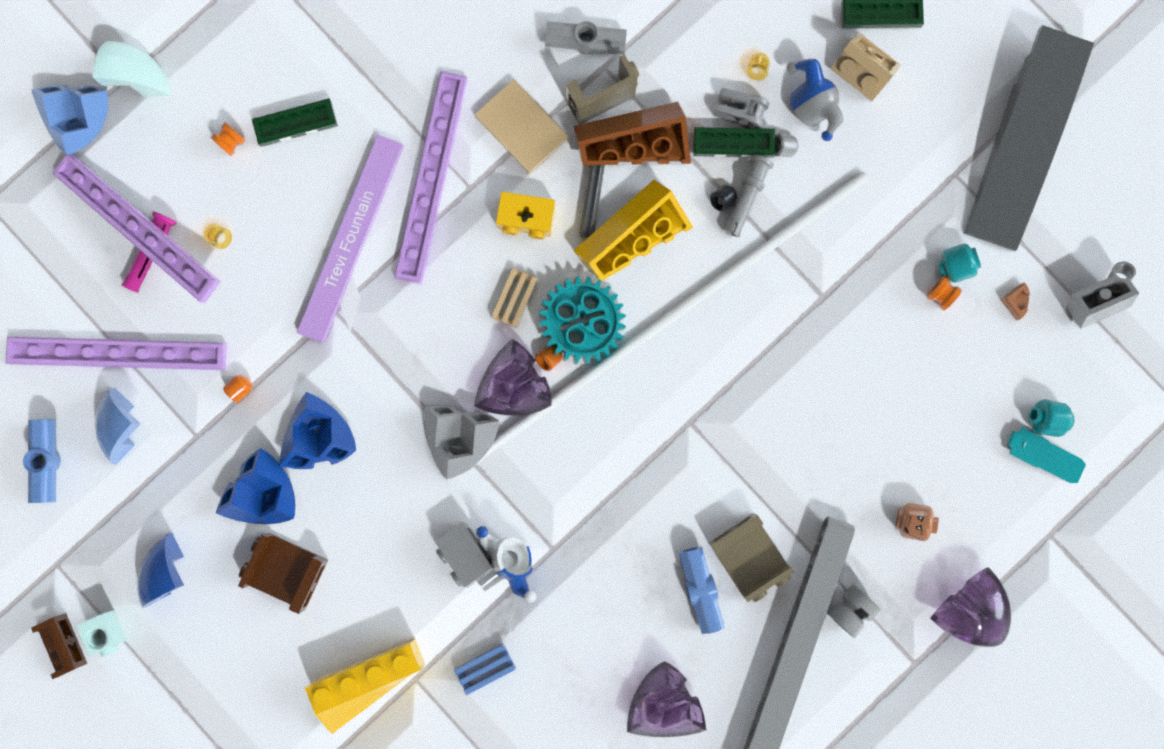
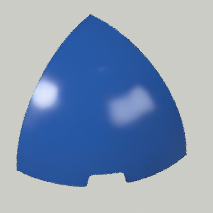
(315, 435)
(259, 493)
(158, 573)

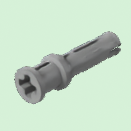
(752, 184)

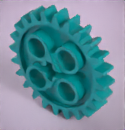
(591, 342)

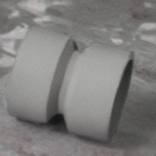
(853, 611)

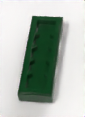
(882, 14)
(294, 122)
(733, 142)

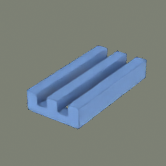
(465, 679)

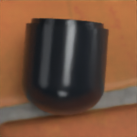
(727, 195)

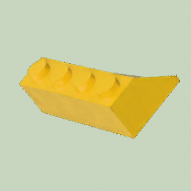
(633, 230)
(354, 688)

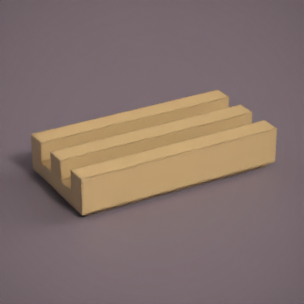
(523, 276)

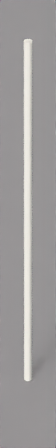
(679, 310)

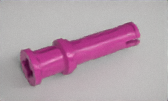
(141, 262)

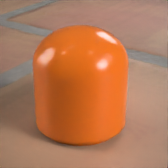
(547, 355)
(238, 388)

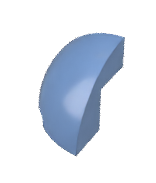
(72, 114)
(115, 425)

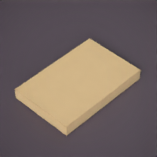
(521, 126)

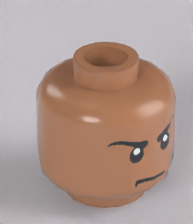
(916, 521)

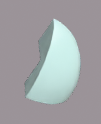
(129, 66)

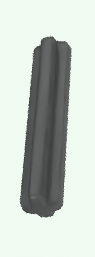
(591, 200)

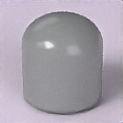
(789, 145)

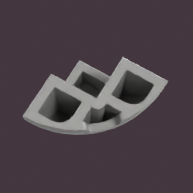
(458, 438)

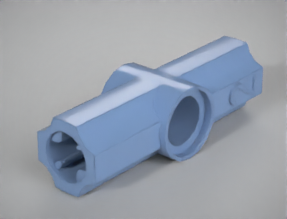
(41, 479)
(701, 590)

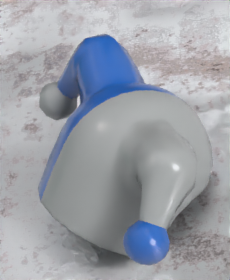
(815, 98)

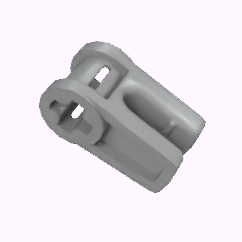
(747, 103)

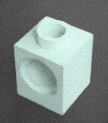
(90, 636)

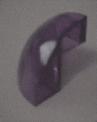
(513, 384)
(977, 612)
(665, 706)

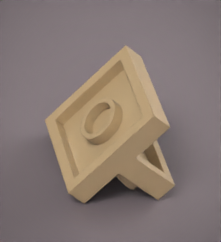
(865, 66)

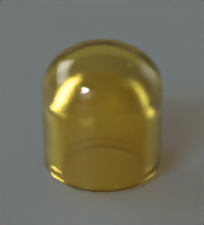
(761, 61)
(212, 233)

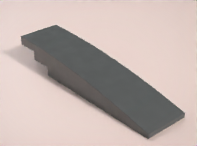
(1028, 137)

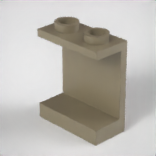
(625, 89)
(751, 558)

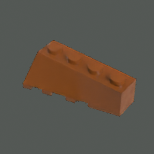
(635, 137)

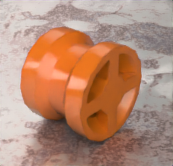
(227, 139)
(944, 293)

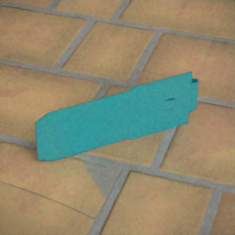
(1045, 455)

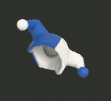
(510, 561)

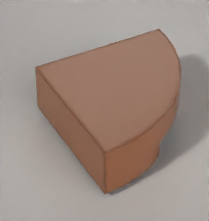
(1017, 301)

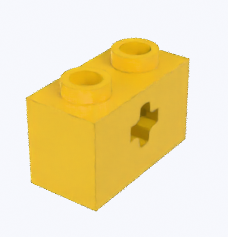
(515, 205)

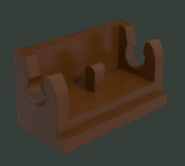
(61, 644)

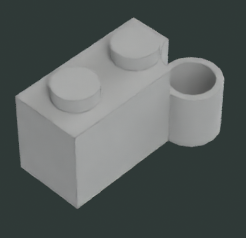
(1104, 297)
(466, 558)

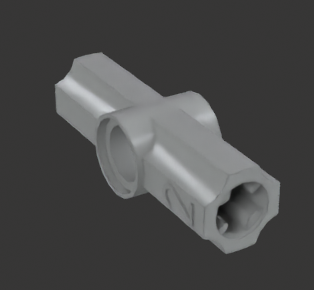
(568, 37)

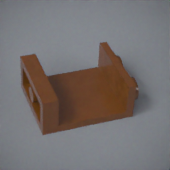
(283, 571)

